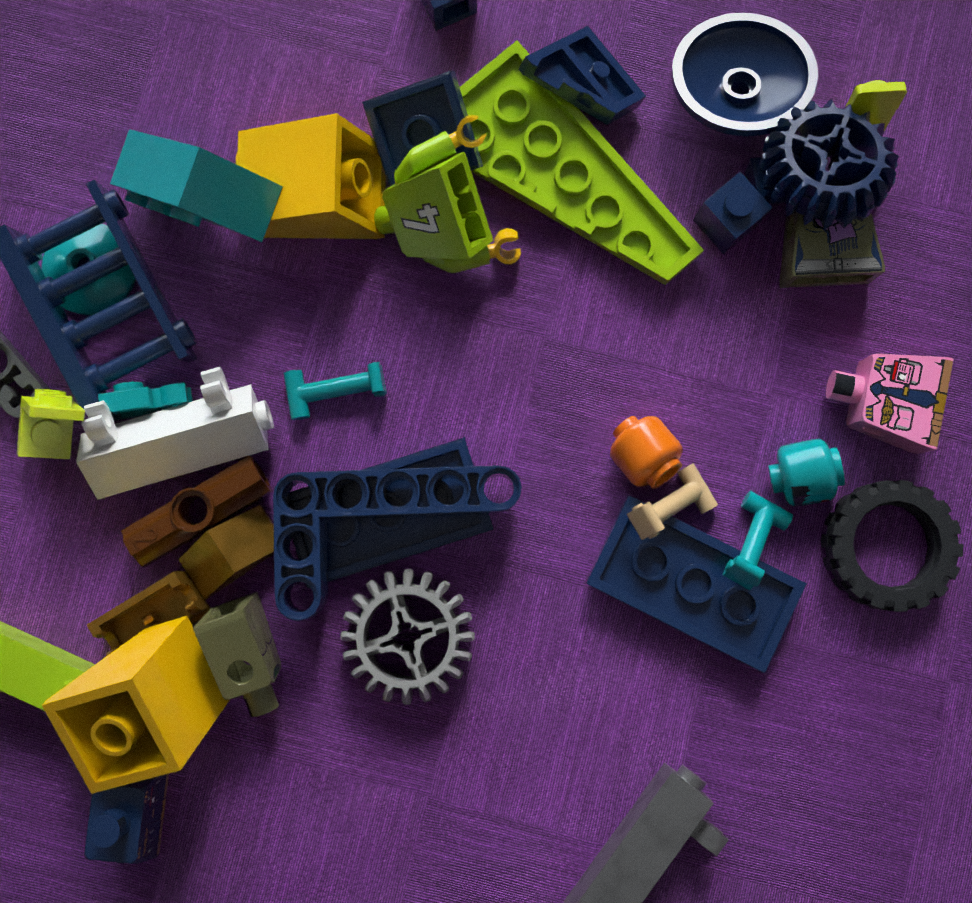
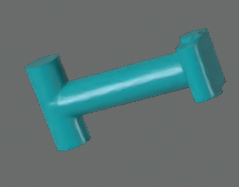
(301, 394)
(744, 568)

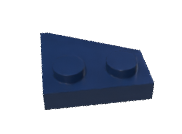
(585, 76)

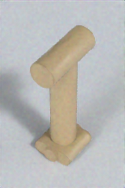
(648, 518)

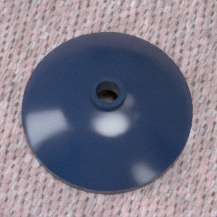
(744, 57)

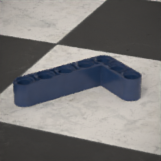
(374, 503)

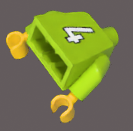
(439, 208)

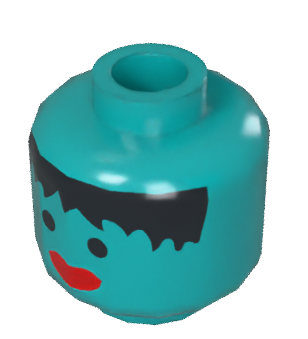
(807, 472)

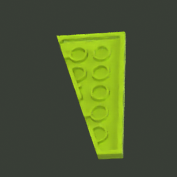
(568, 171)

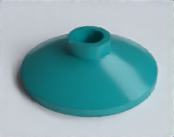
(100, 293)

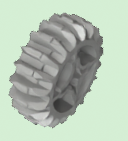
(368, 648)

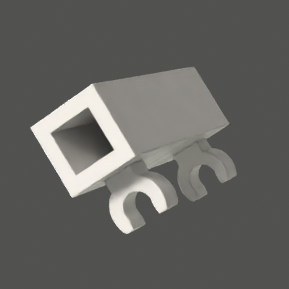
(173, 440)

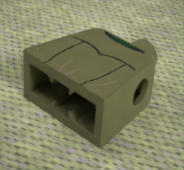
(237, 634)

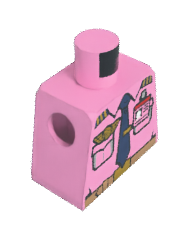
(895, 398)

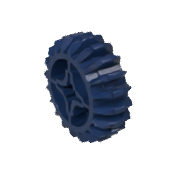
(858, 167)

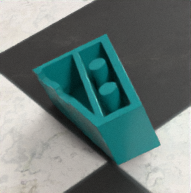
(194, 185)

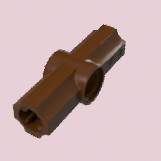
(171, 525)

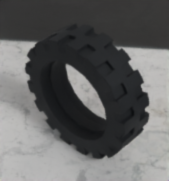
(939, 533)

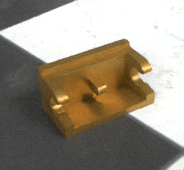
(161, 602)

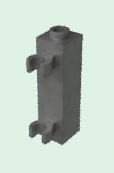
(650, 839)

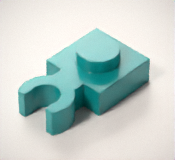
(135, 400)

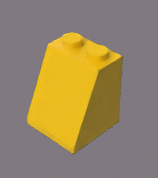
(326, 173)
(138, 708)

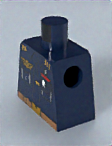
(127, 822)

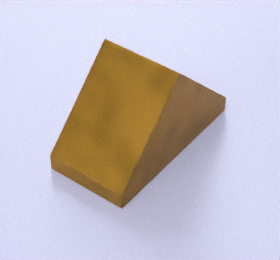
(229, 551)

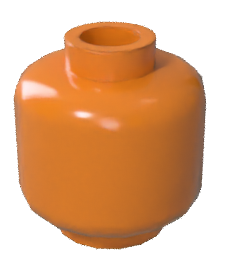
(646, 451)

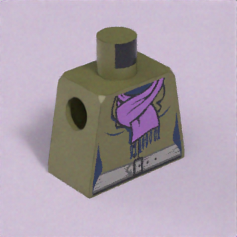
(829, 255)

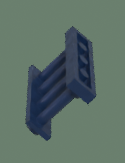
(45, 295)

